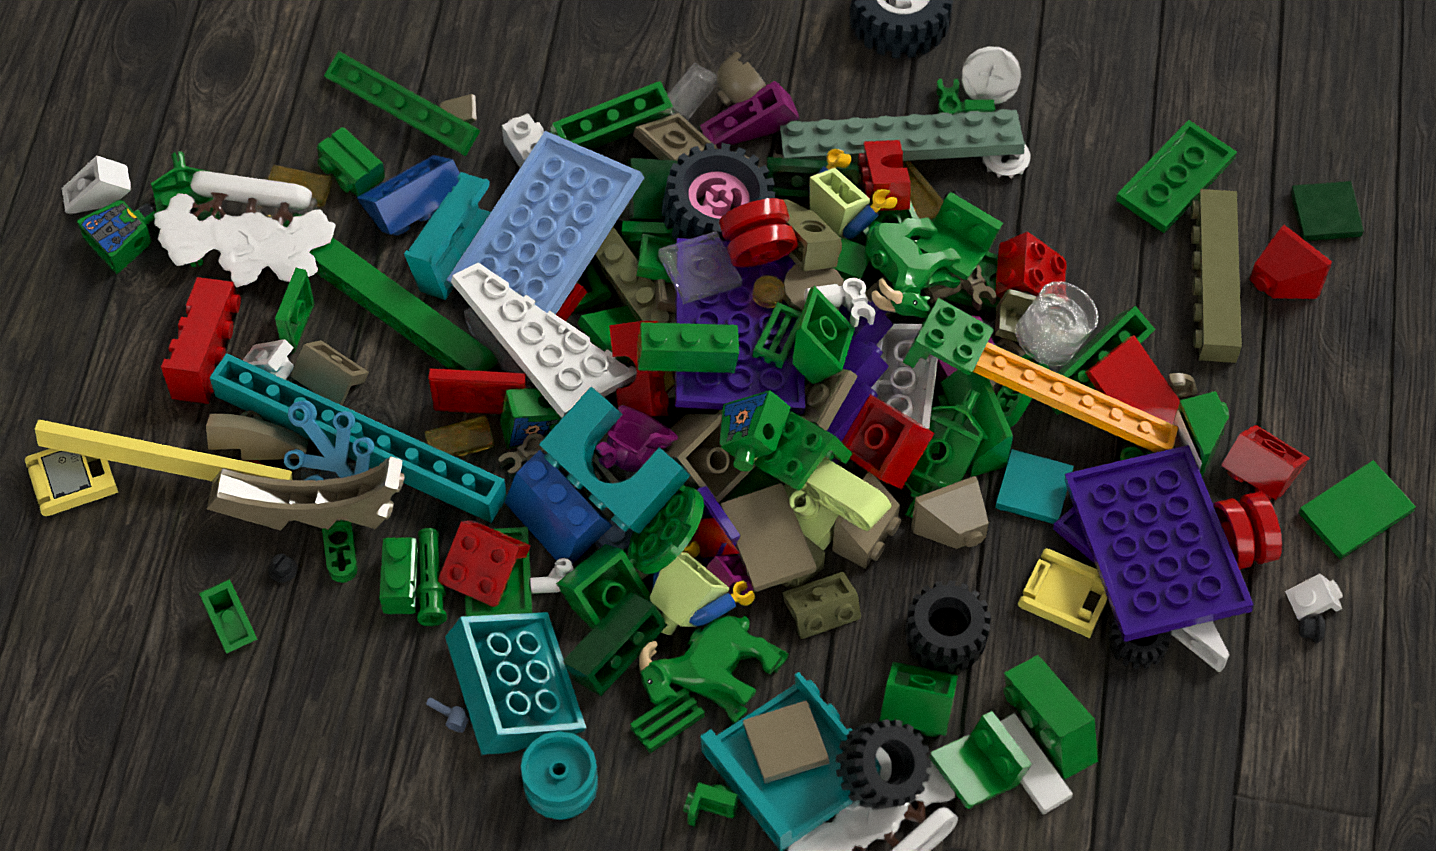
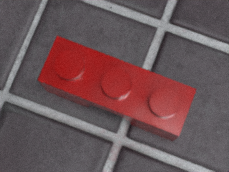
(883, 169)
(648, 389)

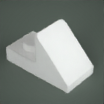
(271, 357)

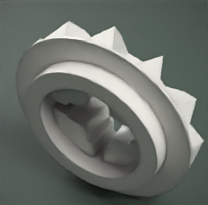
(1015, 165)

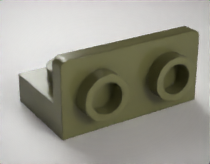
(823, 604)

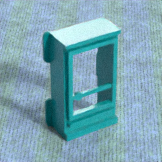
(436, 248)

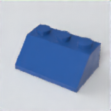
(410, 195)
(555, 509)

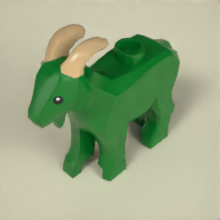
(906, 267)
(709, 665)

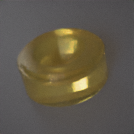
(768, 291)

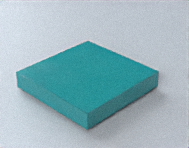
(1033, 487)

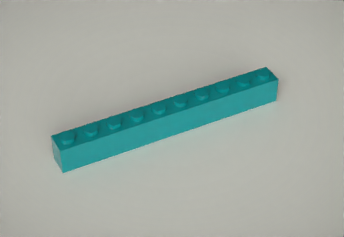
(422, 464)

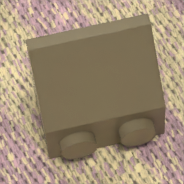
(863, 545)

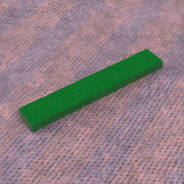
(402, 103)

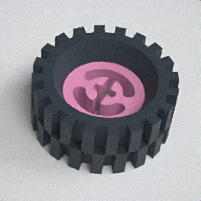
(724, 180)

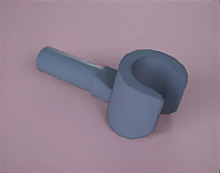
(456, 716)

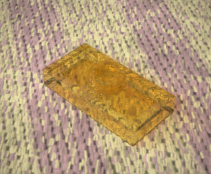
(316, 183)
(462, 437)

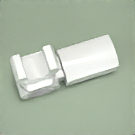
(850, 295)

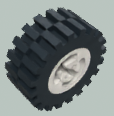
(901, 24)

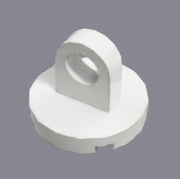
(991, 75)

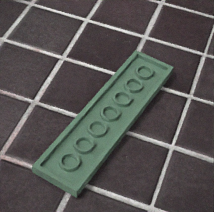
(920, 135)

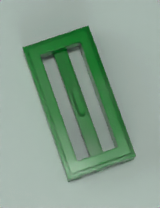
(770, 354)
(661, 709)

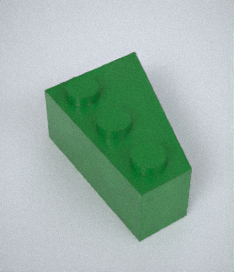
(1053, 716)

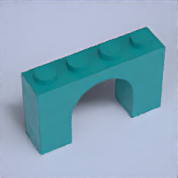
(573, 446)

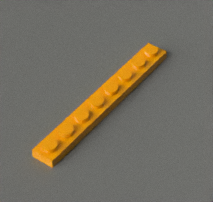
(1075, 399)

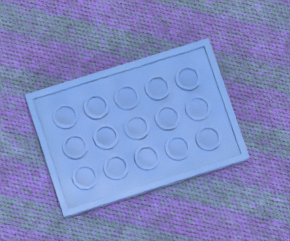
(552, 220)

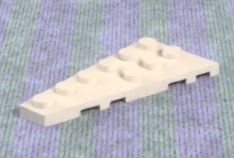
(542, 344)

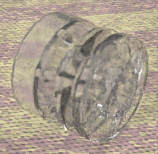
(1056, 323)

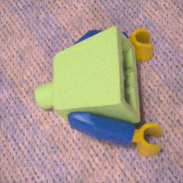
(841, 202)
(692, 594)

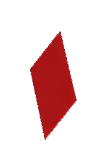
(712, 534)

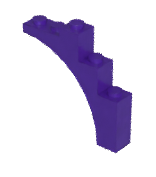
(864, 361)

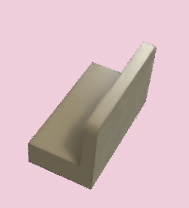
(327, 371)

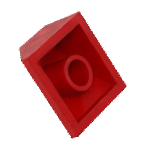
(1290, 268)

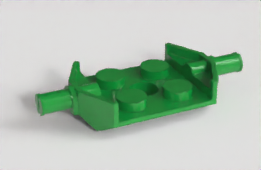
(179, 182)
(960, 435)

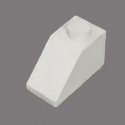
(96, 186)

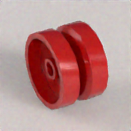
(758, 232)
(1250, 528)

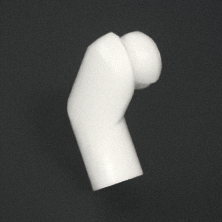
(548, 584)

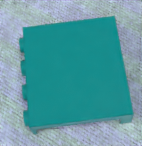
(794, 803)

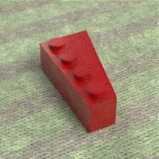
(201, 340)

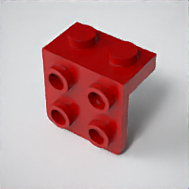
(1027, 265)

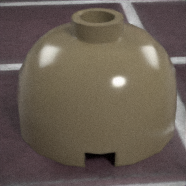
(737, 81)

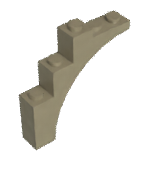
(320, 503)

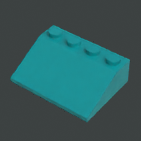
(513, 680)

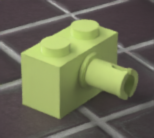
(814, 518)

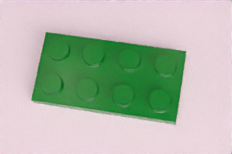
(1175, 176)

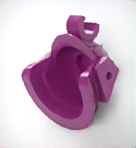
(634, 440)

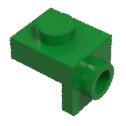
(713, 799)

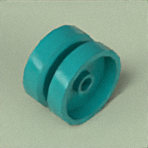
(559, 775)

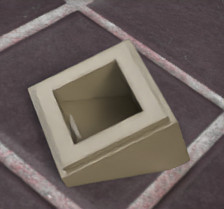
(462, 107)

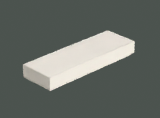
(1041, 779)

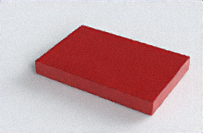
(1135, 380)
(472, 390)

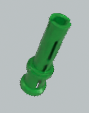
(430, 590)

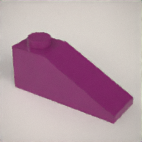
(752, 118)

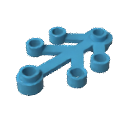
(334, 457)

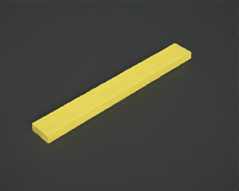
(146, 453)

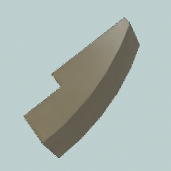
(253, 436)

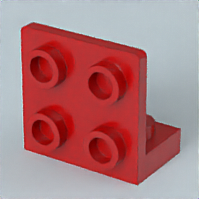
(481, 562)

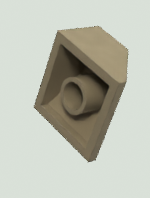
(952, 515)

